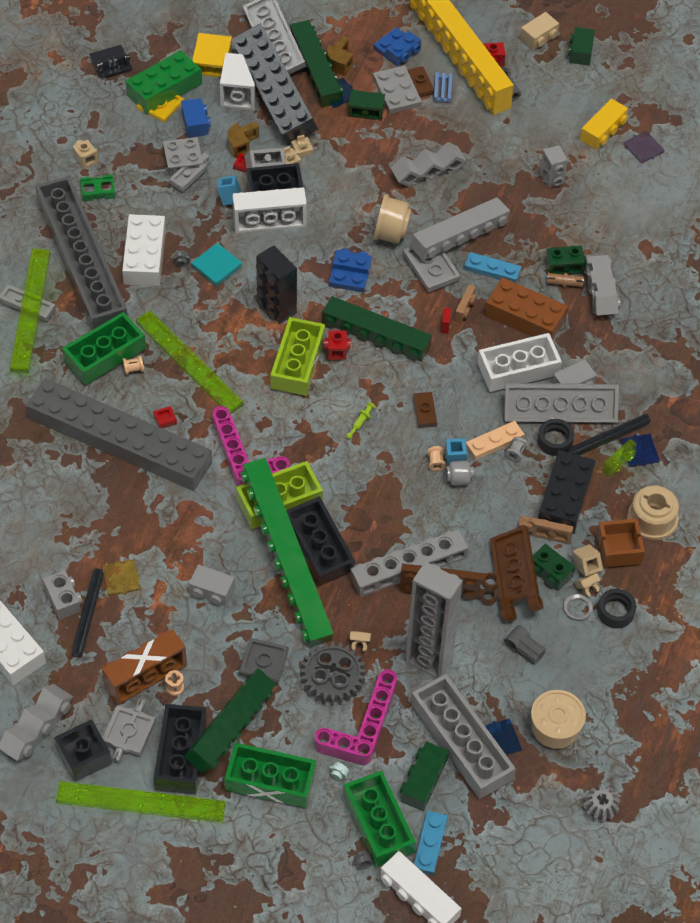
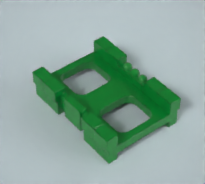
(98, 192)

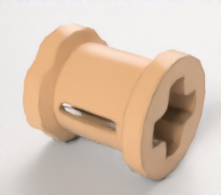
(133, 365)
(436, 458)
(178, 680)

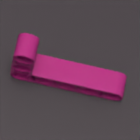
(233, 440)
(369, 725)

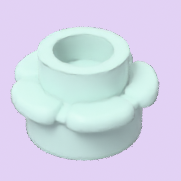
(339, 771)

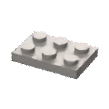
(398, 89)
(434, 271)

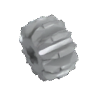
(598, 796)

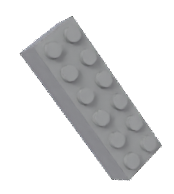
(464, 735)

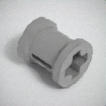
(516, 449)

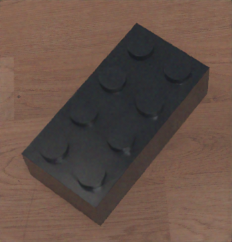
(276, 284)
(567, 489)
(320, 541)
(179, 731)

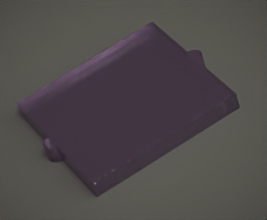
(643, 147)

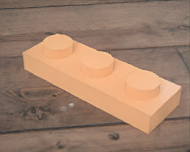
(494, 440)

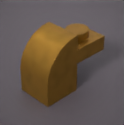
(340, 57)
(240, 138)

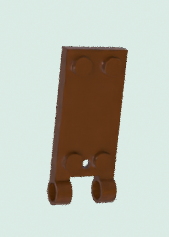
(515, 571)
(470, 583)

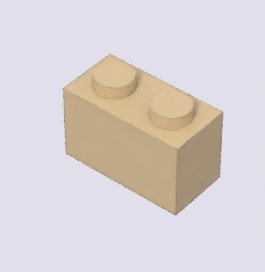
(539, 31)

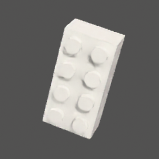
(269, 210)
(144, 250)
(519, 362)
(18, 650)

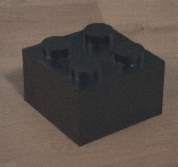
(83, 750)

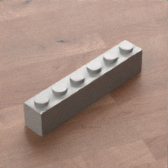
(459, 228)

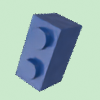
(195, 117)

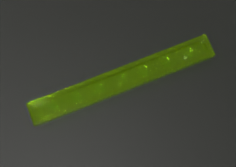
(30, 311)
(189, 362)
(141, 802)

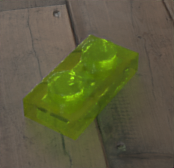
(623, 454)

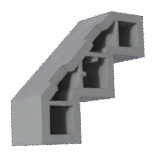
(428, 165)
(601, 284)
(36, 722)

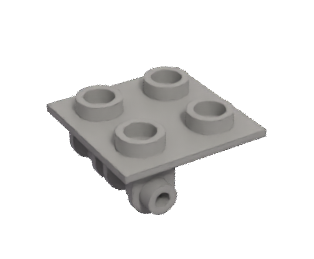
(182, 153)

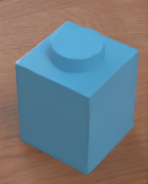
(227, 187)
(455, 450)

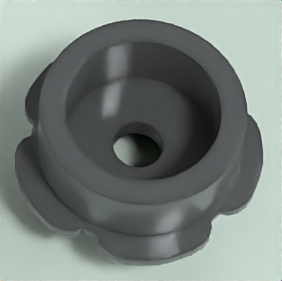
(181, 258)
(363, 860)

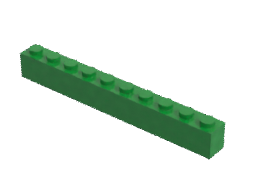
(287, 552)

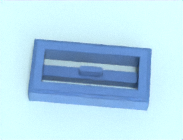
(443, 77)

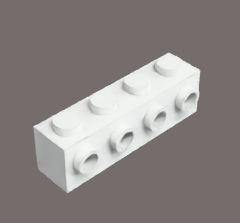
(419, 890)

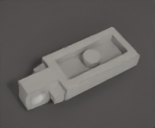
(187, 175)

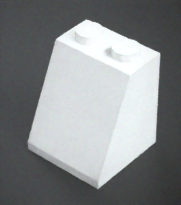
(236, 84)

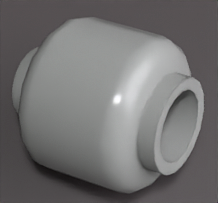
(459, 473)

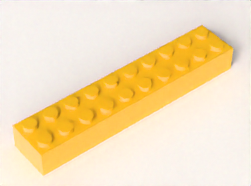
(466, 53)

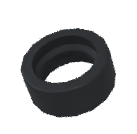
(555, 425)
(616, 621)

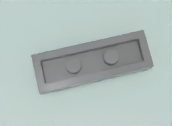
(13, 297)

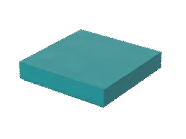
(216, 264)

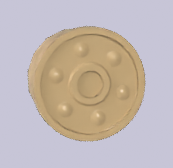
(392, 220)
(656, 512)
(557, 718)

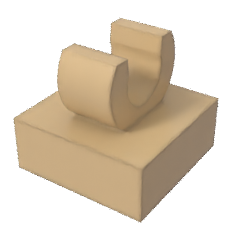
(302, 146)
(291, 156)
(586, 582)
(360, 637)

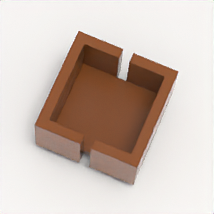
(620, 543)

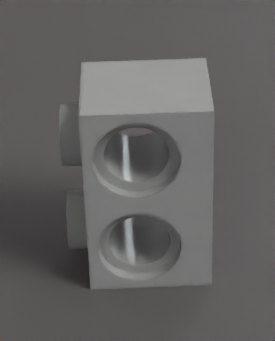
(553, 166)
(60, 595)

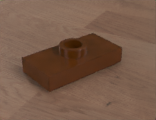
(421, 81)
(425, 409)

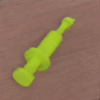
(364, 415)

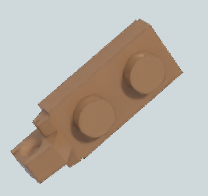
(547, 529)

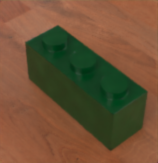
(424, 775)

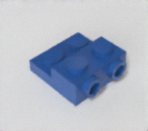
(398, 46)
(350, 270)

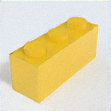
(604, 124)

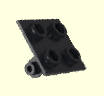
(111, 61)

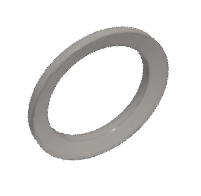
(581, 597)

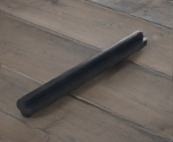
(610, 435)
(87, 612)

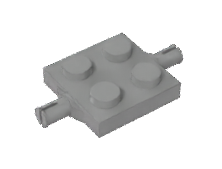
(128, 730)

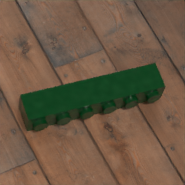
(318, 68)
(376, 329)
(230, 720)

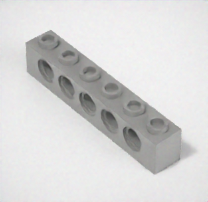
(384, 577)

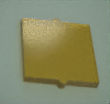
(121, 577)

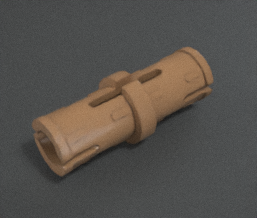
(565, 280)

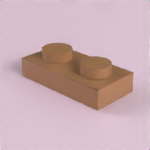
(463, 309)

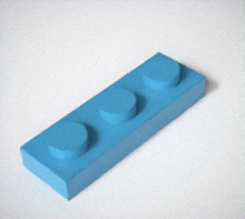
(492, 267)
(430, 842)

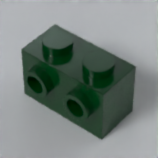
(565, 260)
(552, 567)

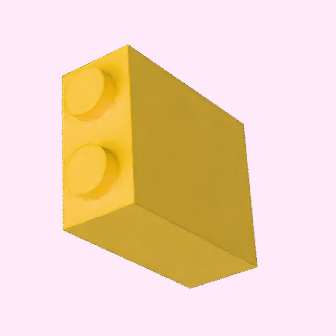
(211, 52)

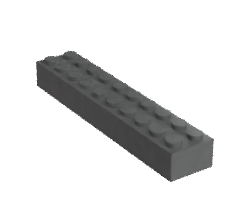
(80, 251)
(119, 434)

